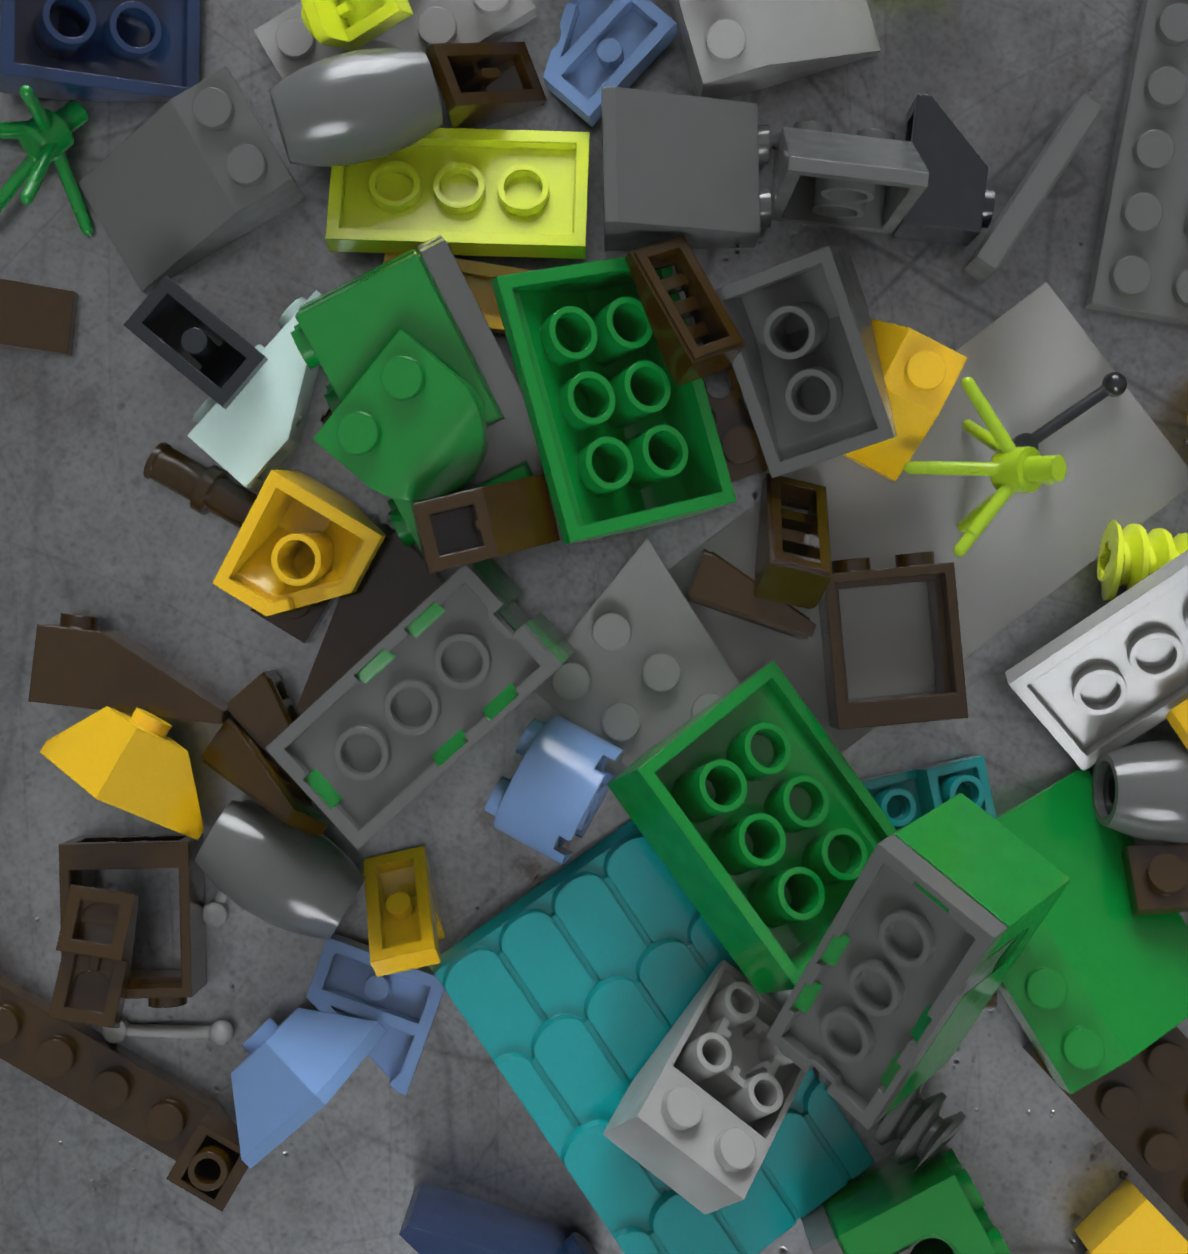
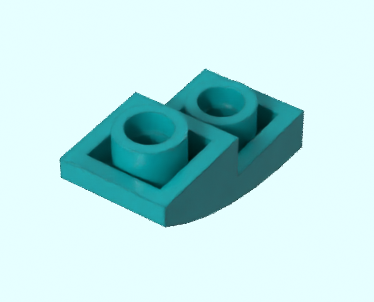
(919, 789)

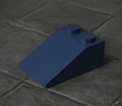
(100, 48)
(461, 1224)

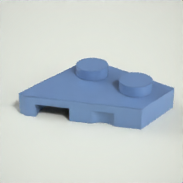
(398, 1001)

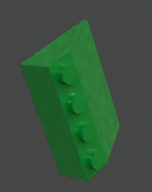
(605, 413)
(756, 823)
(1093, 975)

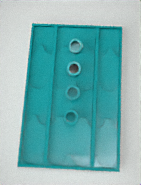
(572, 1005)

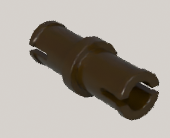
(204, 486)

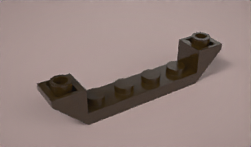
(125, 1093)

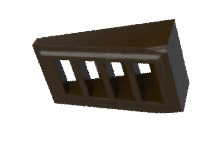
(675, 340)
(791, 545)
(732, 592)
(265, 712)
(250, 769)

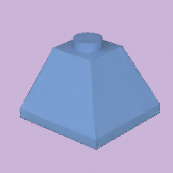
(294, 1074)

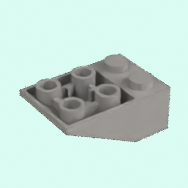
(710, 1095)

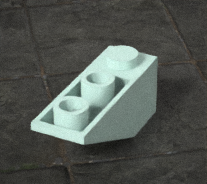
(267, 415)

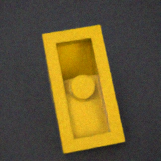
(402, 911)

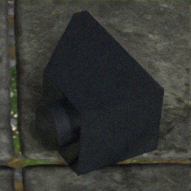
(956, 195)
(195, 342)

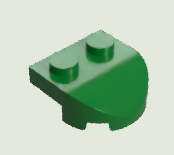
(409, 425)

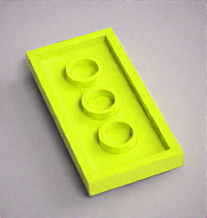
(474, 188)

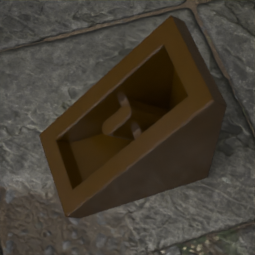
(484, 81)

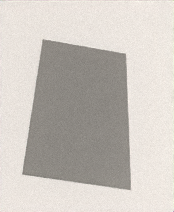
(1030, 371)

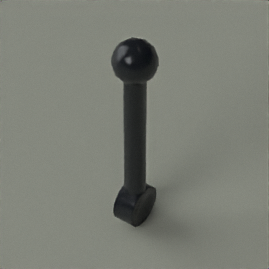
(1113, 385)

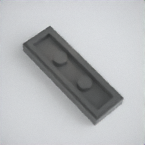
(1034, 188)

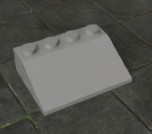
(763, 43)

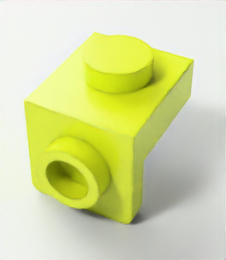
(352, 22)

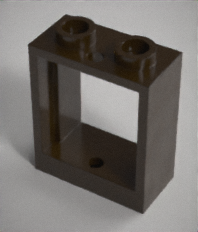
(949, 699)
(89, 853)

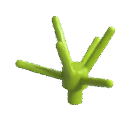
(1010, 468)

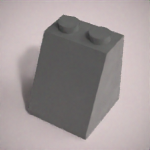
(682, 170)

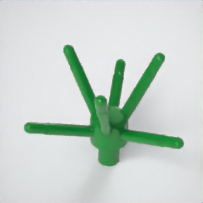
(45, 140)

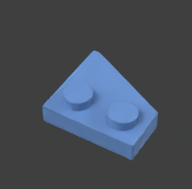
(604, 47)

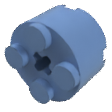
(553, 787)

